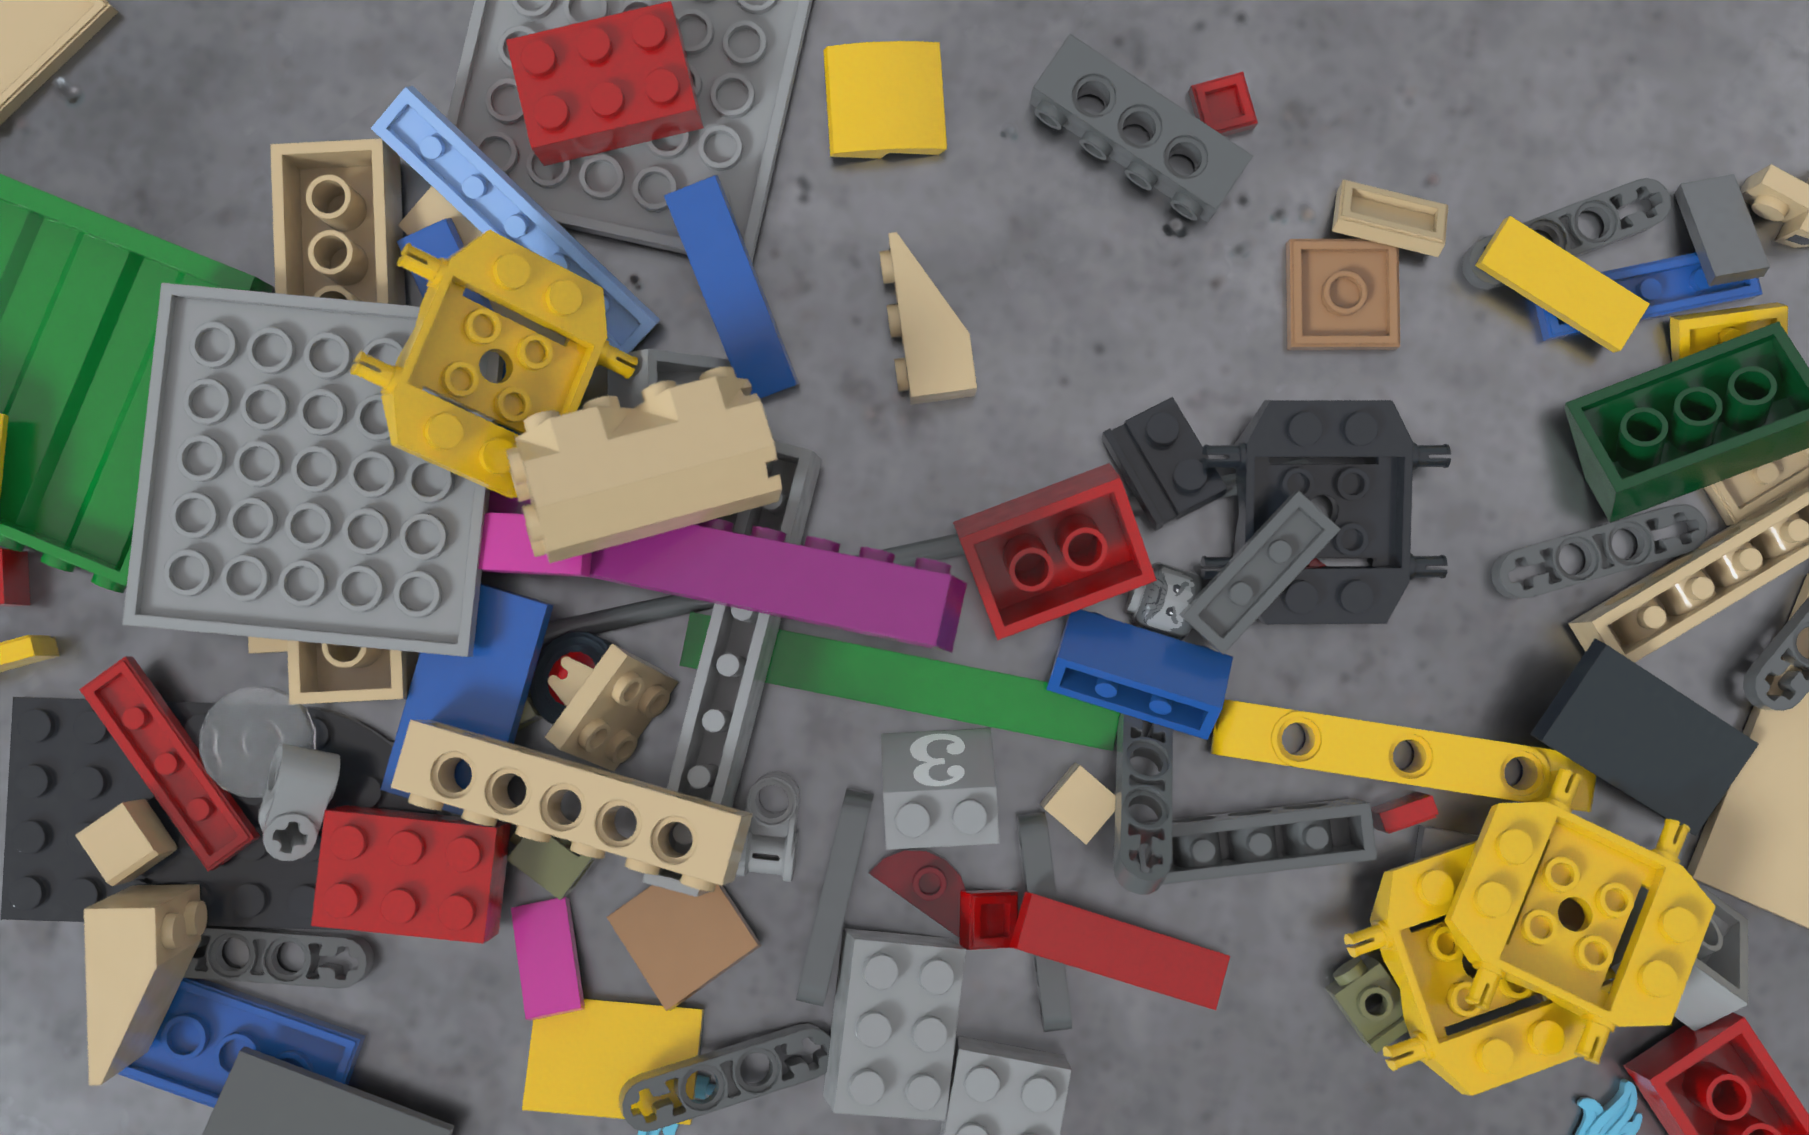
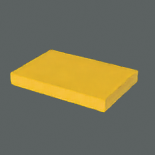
(589, 1054)

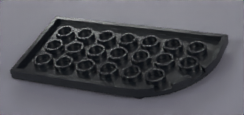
(74, 772)

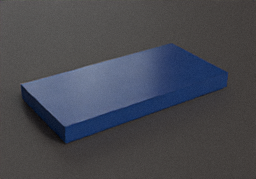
(483, 690)
(211, 1026)

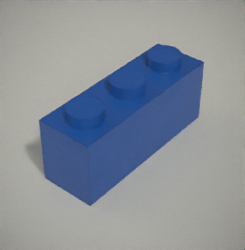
(1140, 673)

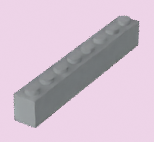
(734, 667)

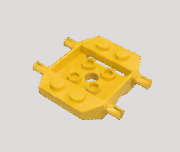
(456, 333)
(1511, 927)
(1435, 984)

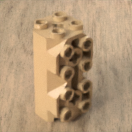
(643, 469)

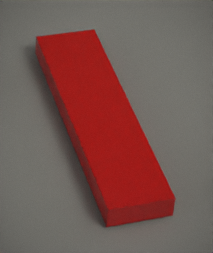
(169, 763)
(1119, 951)

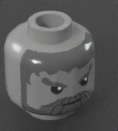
(1160, 602)

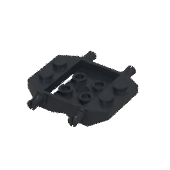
(1367, 499)

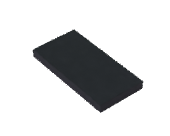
(1644, 737)

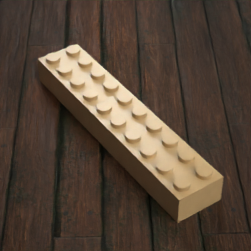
(338, 240)

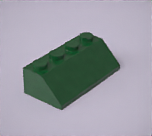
(1693, 421)

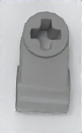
(295, 799)
(771, 836)

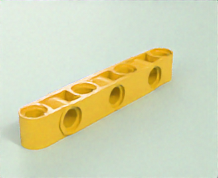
(1368, 747)

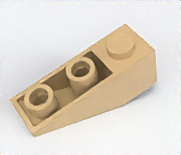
(934, 340)

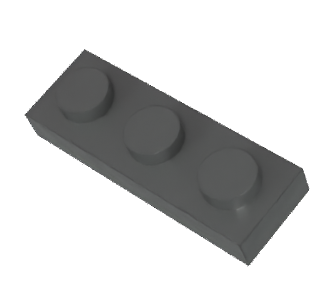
(1259, 572)

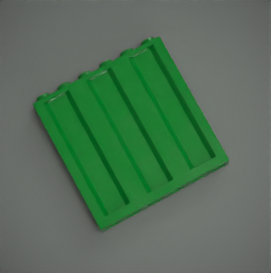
(79, 372)

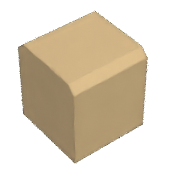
(1080, 803)
(126, 842)

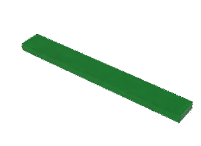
(924, 686)

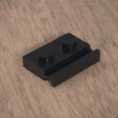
(1163, 463)

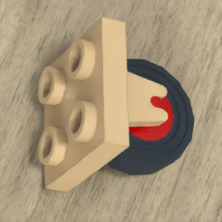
(597, 697)

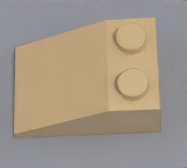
(134, 965)

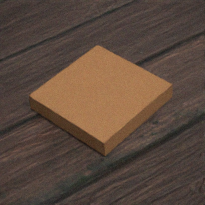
(1342, 295)
(682, 939)

